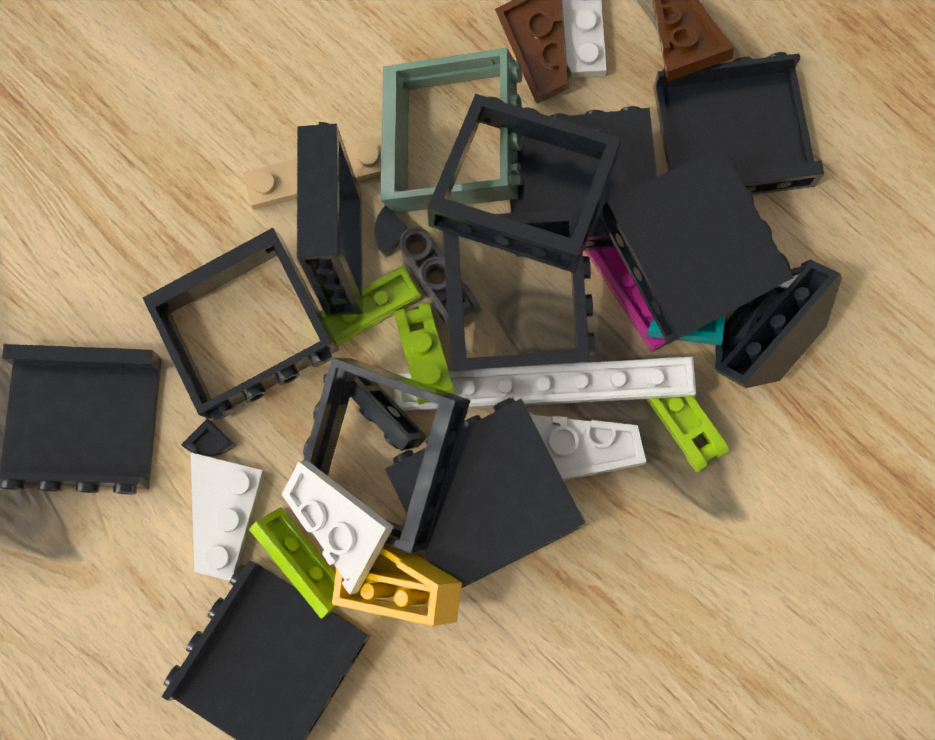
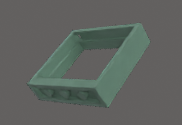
(395, 110)

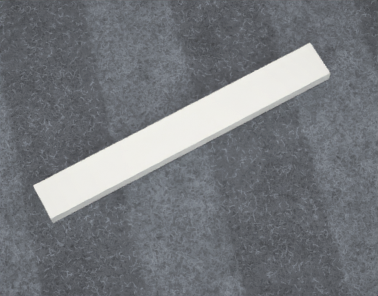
(567, 383)

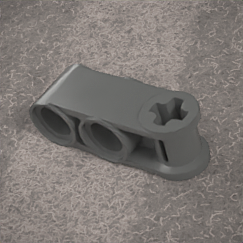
(427, 262)

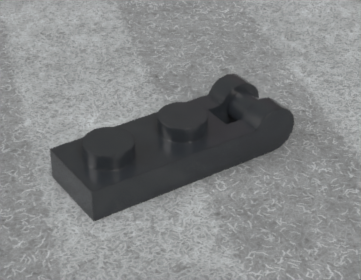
(386, 414)

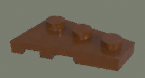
(688, 37)
(539, 44)

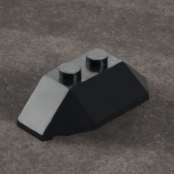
(777, 327)

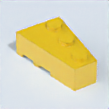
(404, 589)

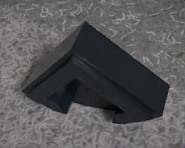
(388, 231)
(208, 440)

